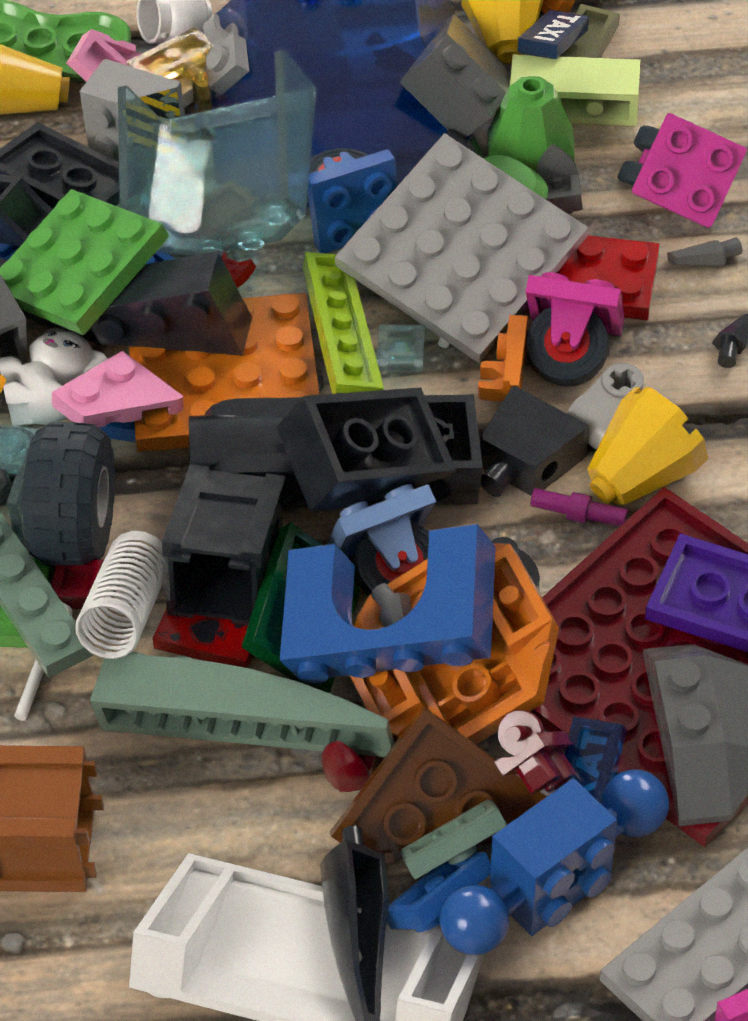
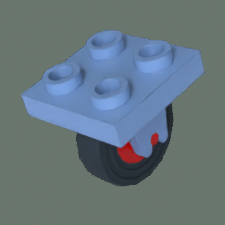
(386, 535)

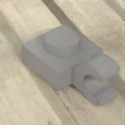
(228, 57)

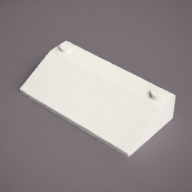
(266, 952)

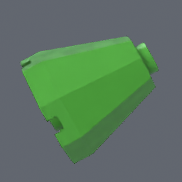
(530, 122)

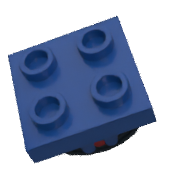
(345, 192)

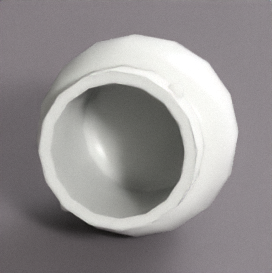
(166, 19)

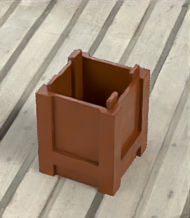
(46, 818)

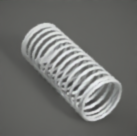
(127, 588)

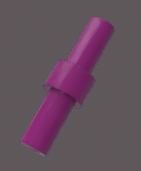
(578, 507)

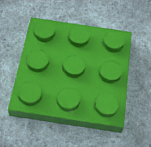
(80, 260)

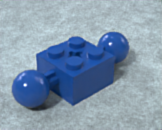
(552, 859)

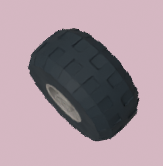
(68, 494)

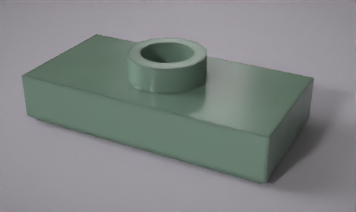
(453, 840)

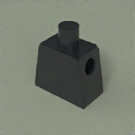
(529, 444)

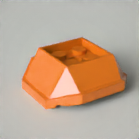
(487, 689)

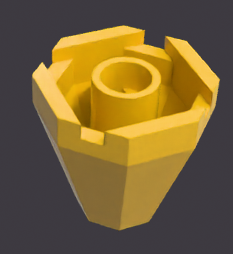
(501, 23)
(644, 449)

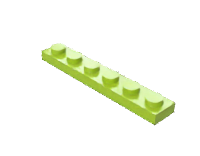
(341, 326)

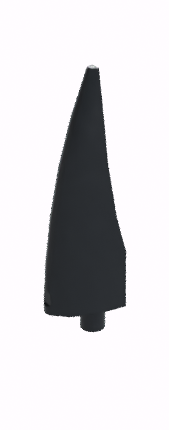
(357, 918)

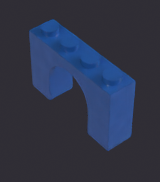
(445, 626)

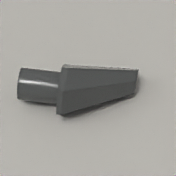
(706, 254)
(393, 605)

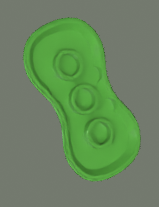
(54, 35)

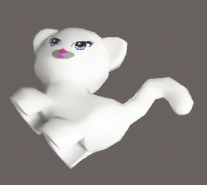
(54, 361)

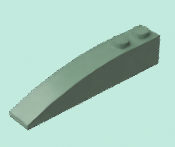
(229, 705)

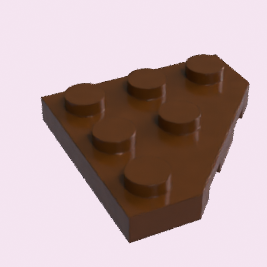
(425, 783)

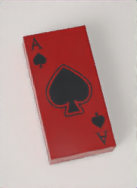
(203, 639)

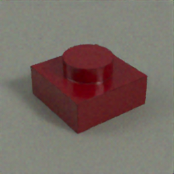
(75, 582)

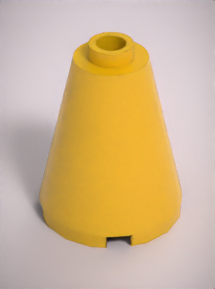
(29, 83)

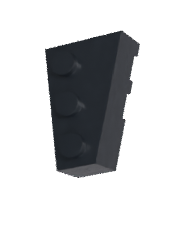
(179, 307)

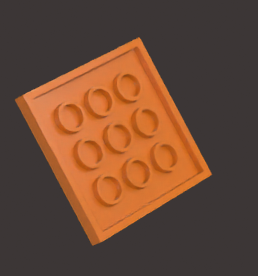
(274, 365)

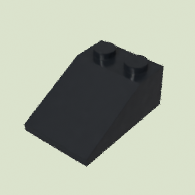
(362, 445)

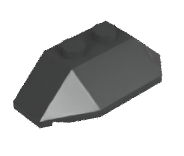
(702, 729)

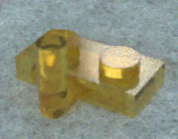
(178, 59)

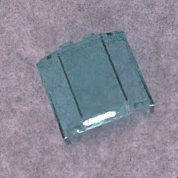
(220, 173)

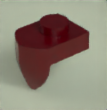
(347, 769)

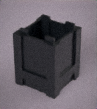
(221, 542)

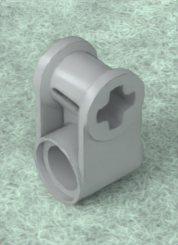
(602, 399)

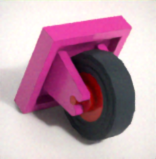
(571, 326)

